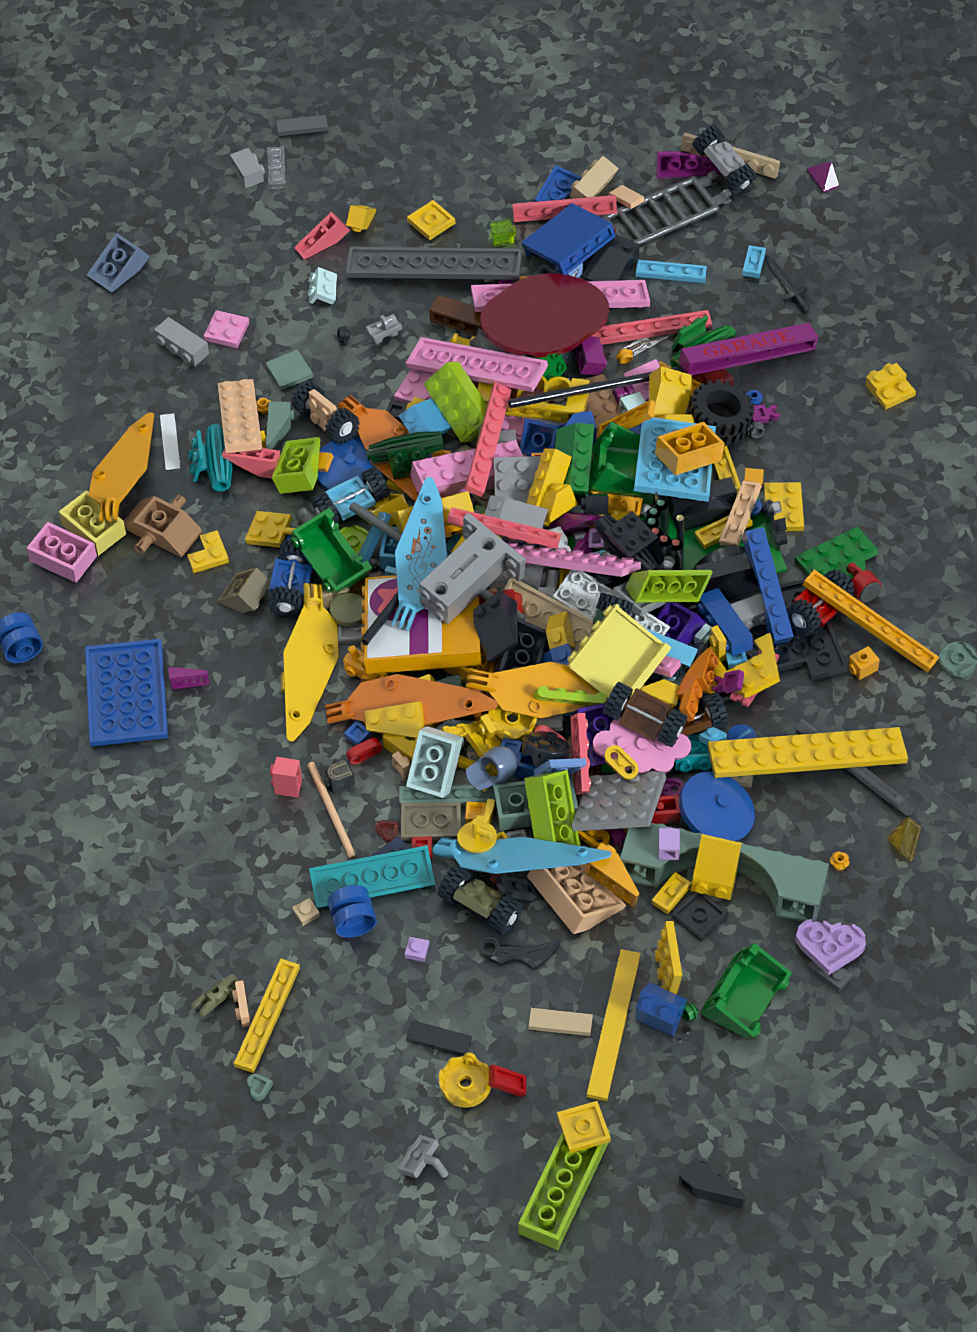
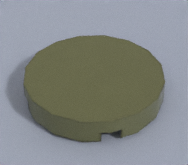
(347, 609)

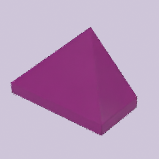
(824, 176)

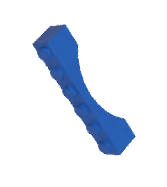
(764, 569)

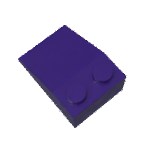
(682, 622)
(596, 723)

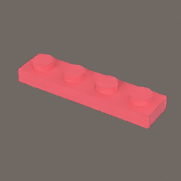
(579, 750)

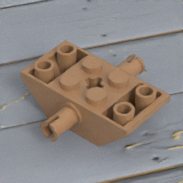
(162, 525)

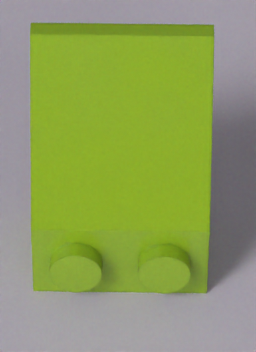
(297, 466)

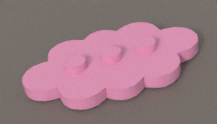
(642, 750)

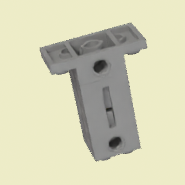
(469, 571)

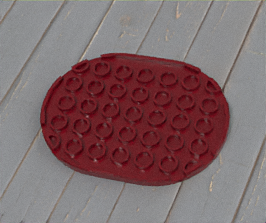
(544, 315)

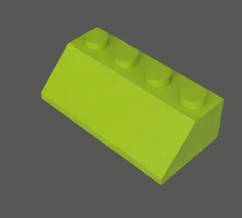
(668, 585)
(552, 807)

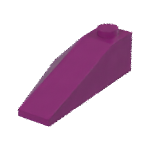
(679, 164)
(573, 522)

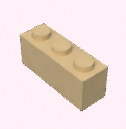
(594, 180)

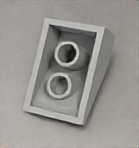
(517, 512)

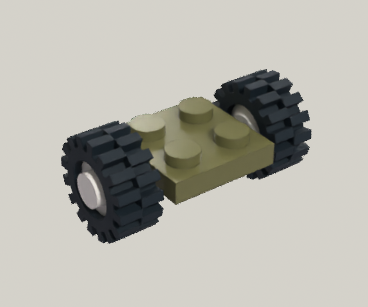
(480, 899)

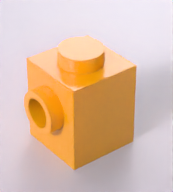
(863, 663)

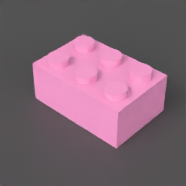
(61, 552)

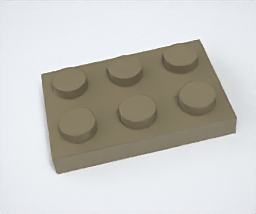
(430, 819)

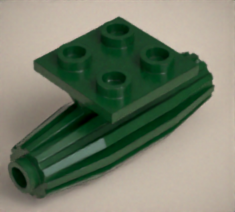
(404, 449)

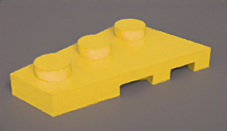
(396, 720)

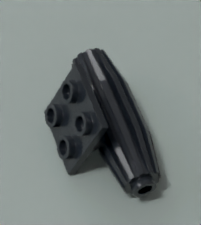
(628, 538)

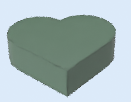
(258, 1086)

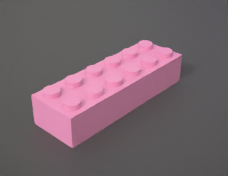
(452, 470)

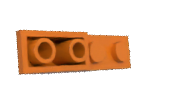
(696, 681)

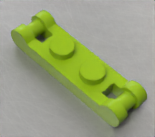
(562, 696)

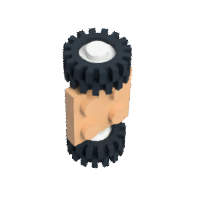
(337, 424)

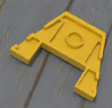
(759, 671)
(477, 740)

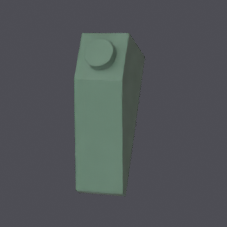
(278, 423)

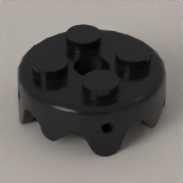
(545, 744)

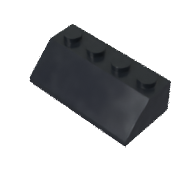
(527, 651)

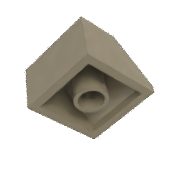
(245, 590)

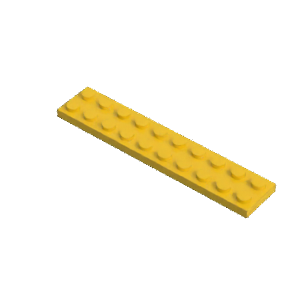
(807, 752)

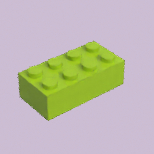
(457, 400)

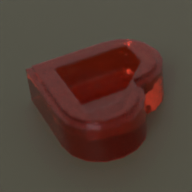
(387, 830)

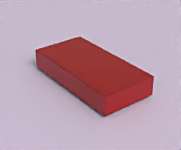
(507, 1080)

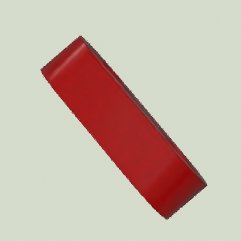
(364, 751)

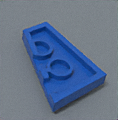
(557, 185)

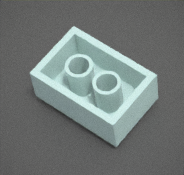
(434, 761)

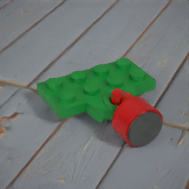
(848, 554)

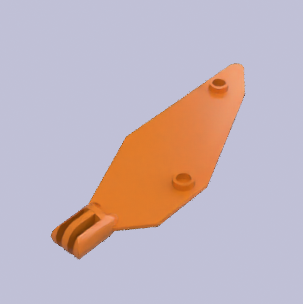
(377, 426)
(439, 699)

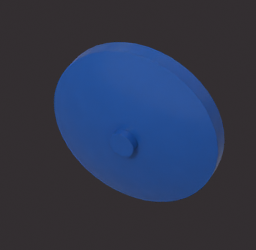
(348, 462)
(716, 807)

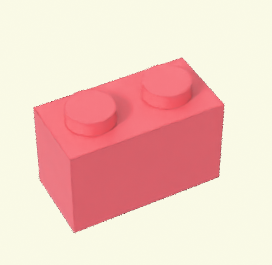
(286, 776)

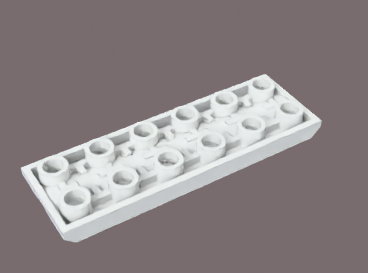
(582, 594)

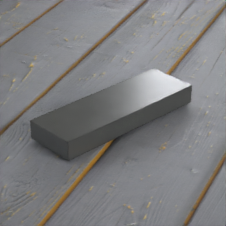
(302, 125)

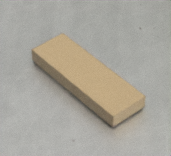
(560, 1021)

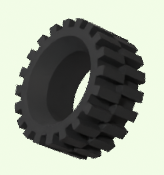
(728, 396)

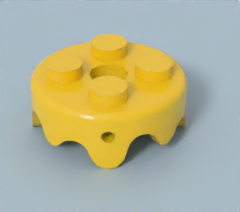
(511, 730)
(464, 1068)

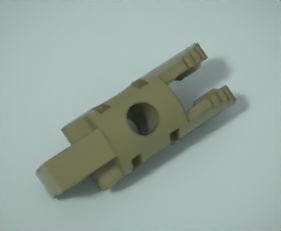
(215, 995)

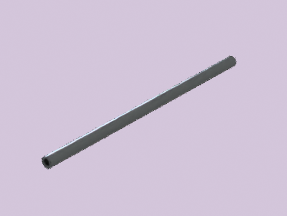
(396, 535)

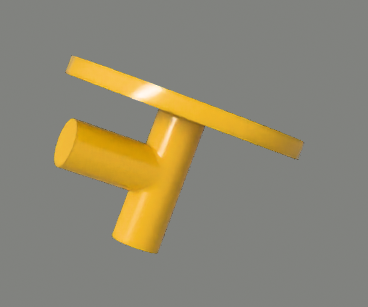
(477, 836)

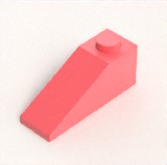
(324, 235)
(258, 462)

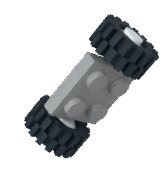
(725, 159)

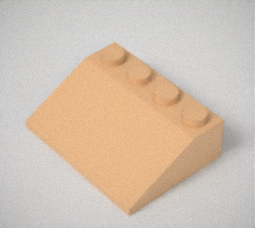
(576, 896)

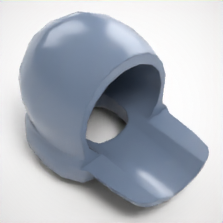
(503, 759)

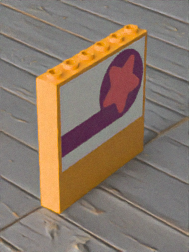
(426, 644)

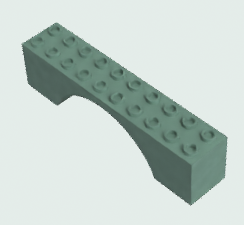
(790, 881)

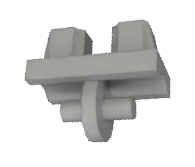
(384, 327)

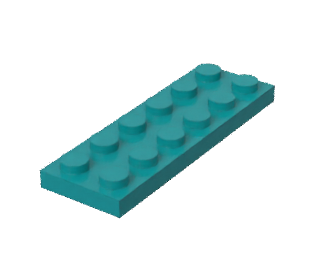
(379, 874)

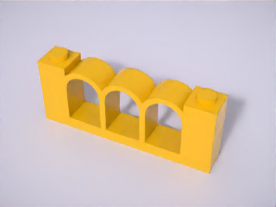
(543, 410)

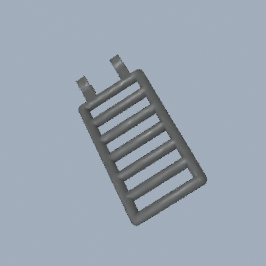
(699, 184)

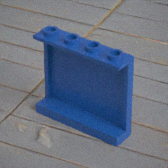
(569, 238)

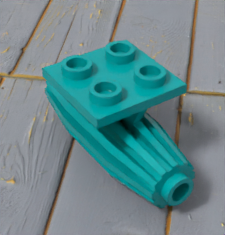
(210, 457)

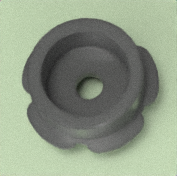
(756, 429)

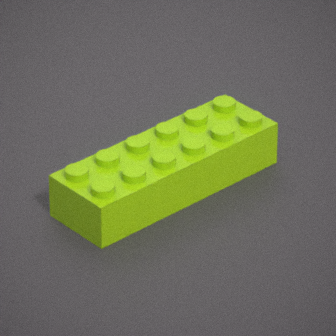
(559, 1193)

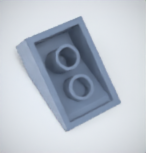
(117, 263)

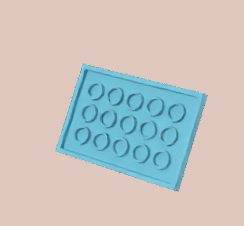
(654, 475)

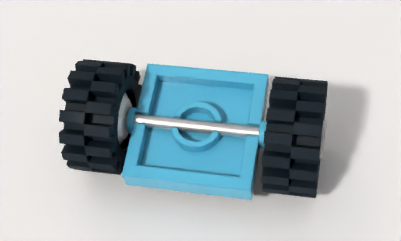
(343, 495)

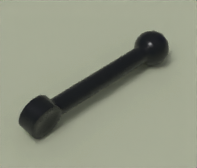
(476, 875)

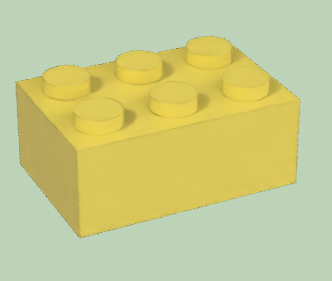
(82, 519)

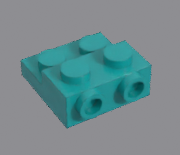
(697, 758)

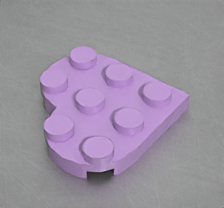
(830, 944)

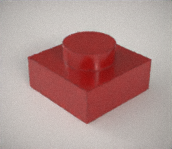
(423, 841)

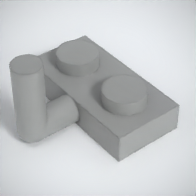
(419, 1156)

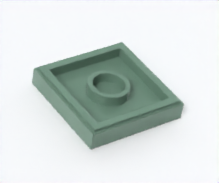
(289, 369)

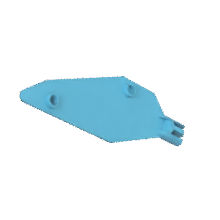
(519, 855)

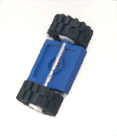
(287, 581)

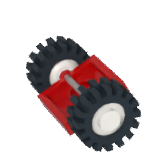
(811, 611)

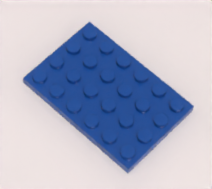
(126, 692)

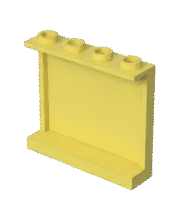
(617, 652)

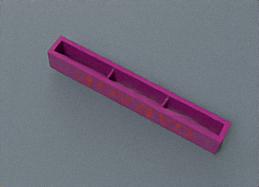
(748, 349)

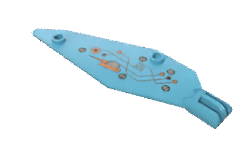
(419, 551)

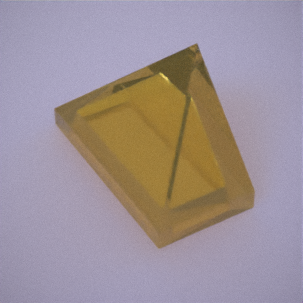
(906, 837)

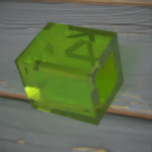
(502, 232)

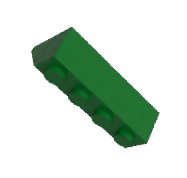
(577, 442)

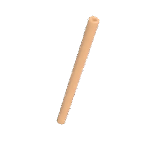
(332, 811)

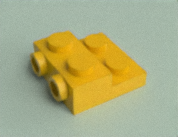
(889, 385)

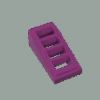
(187, 678)

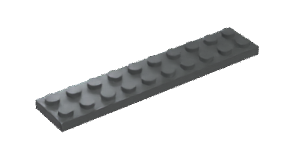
(434, 263)

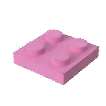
(226, 329)

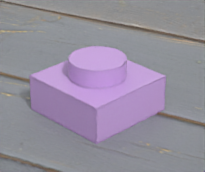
(417, 949)

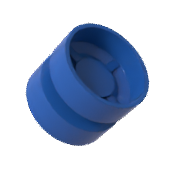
(19, 638)
(352, 911)

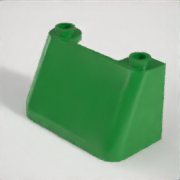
(614, 461)
(330, 553)
(745, 991)

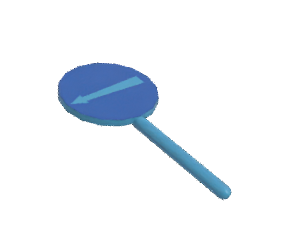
(741, 732)

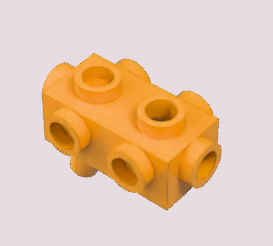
(353, 665)

